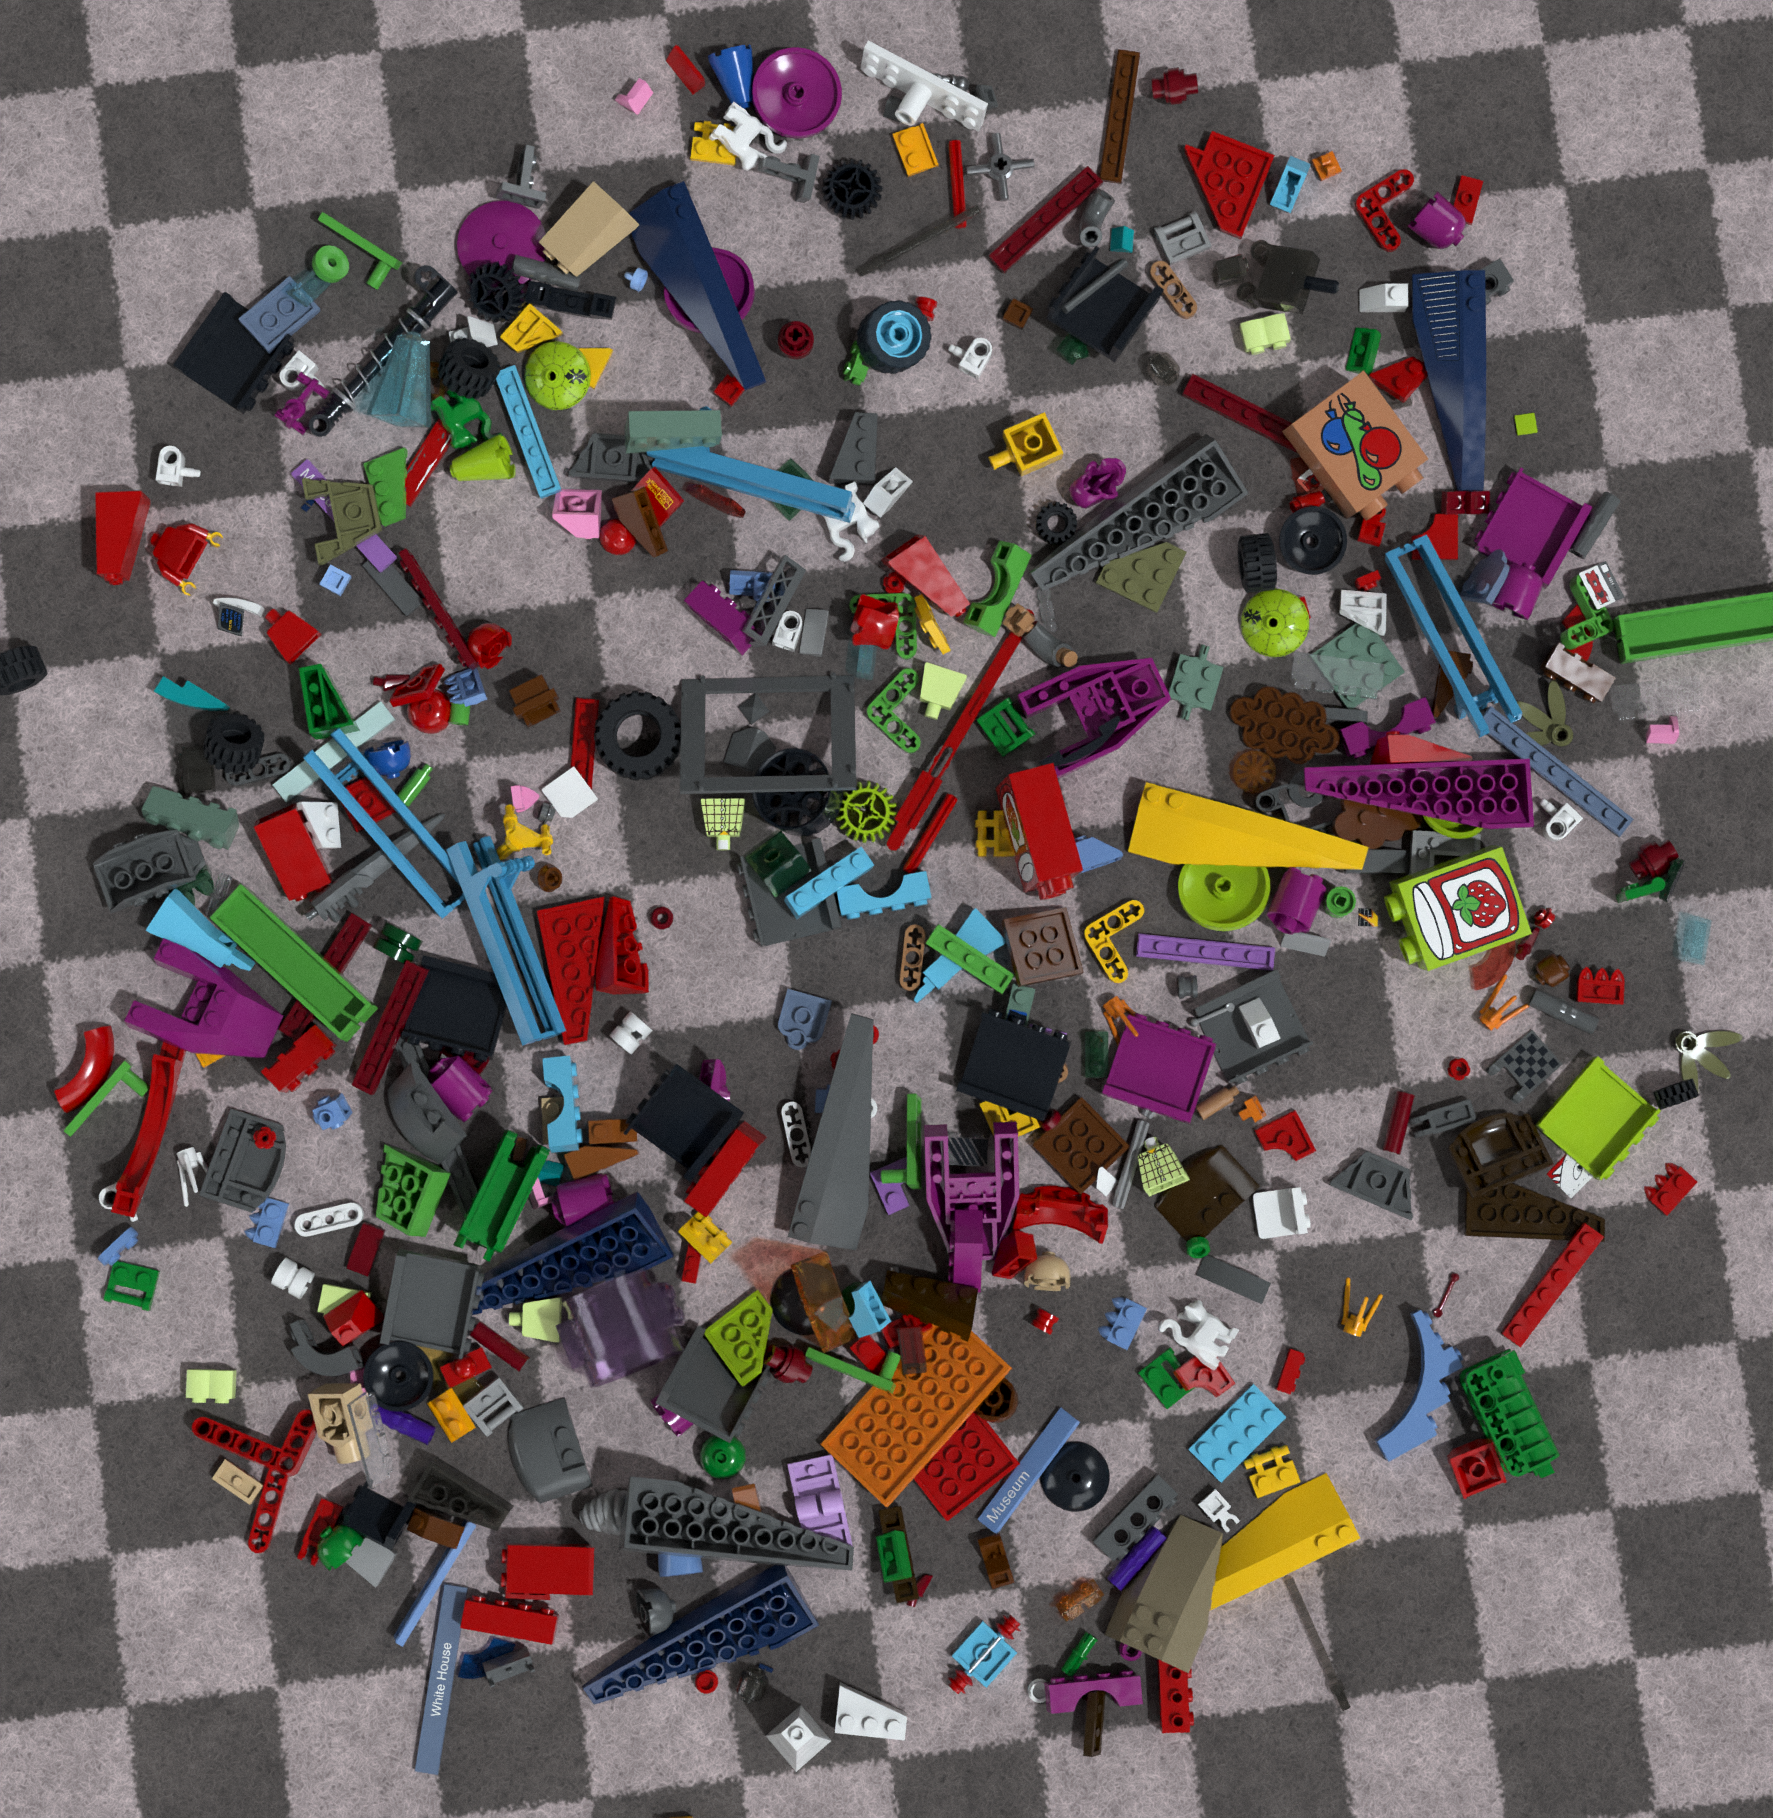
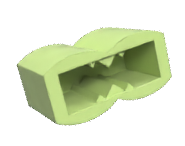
(1265, 333)
(211, 1384)

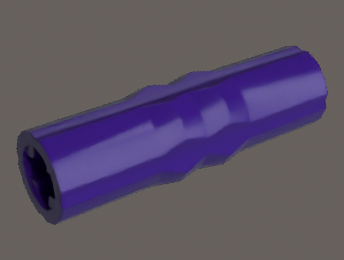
(407, 1425)
(1136, 1558)

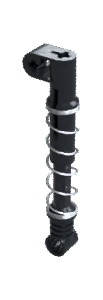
(343, 400)

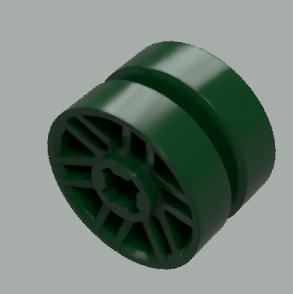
(397, 943)

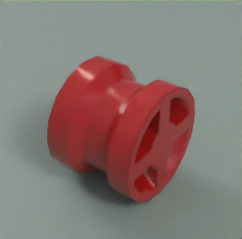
(926, 306)
(1044, 1321)

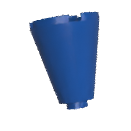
(735, 73)

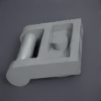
(1184, 244)
(487, 1401)

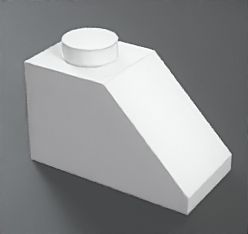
(1384, 298)
(887, 492)
(1259, 1023)

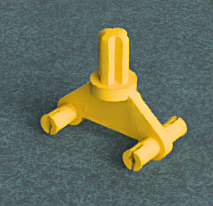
(521, 837)

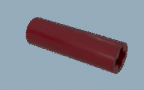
(1398, 1122)
(499, 1346)

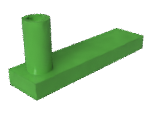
(386, 260)
(969, 958)
(122, 1073)
(912, 1174)
(882, 1381)

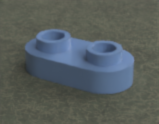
(112, 1253)

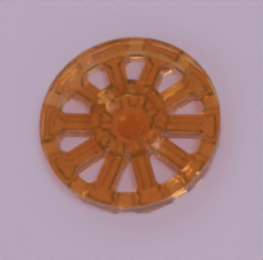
(1254, 772)

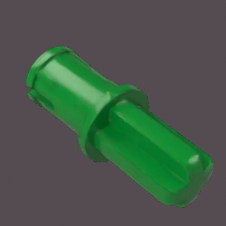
(1079, 1654)

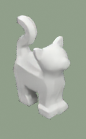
(746, 130)
(865, 525)
(1202, 1339)

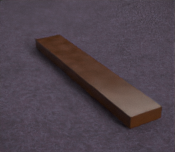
(1119, 116)

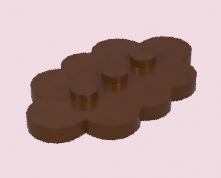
(1284, 725)
(1372, 824)

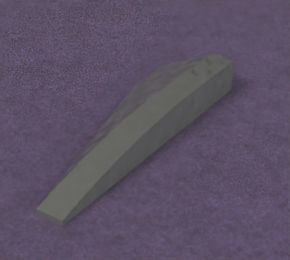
(1170, 500)
(837, 1174)
(691, 1523)

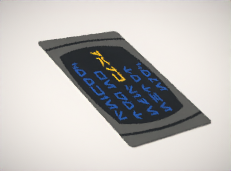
(231, 619)

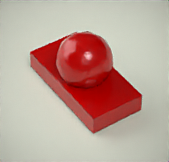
(466, 1368)

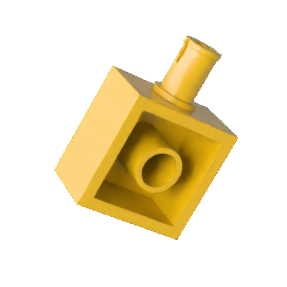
(1029, 446)

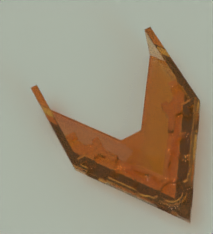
(823, 1301)

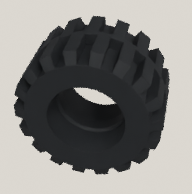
(468, 368)
(1257, 562)
(20, 669)
(232, 756)

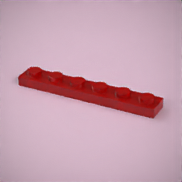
(1552, 1284)

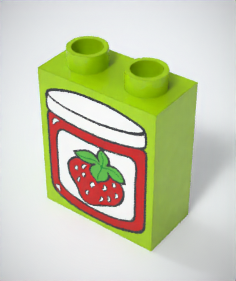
(1457, 908)

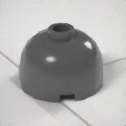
(655, 1610)

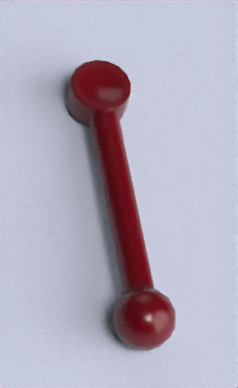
(1438, 1311)

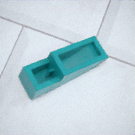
(189, 696)

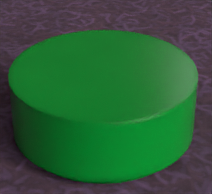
(1198, 1247)

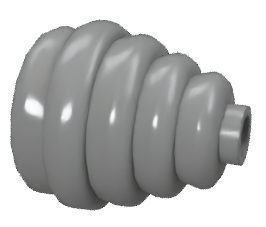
(605, 1512)

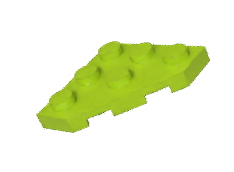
(742, 1337)

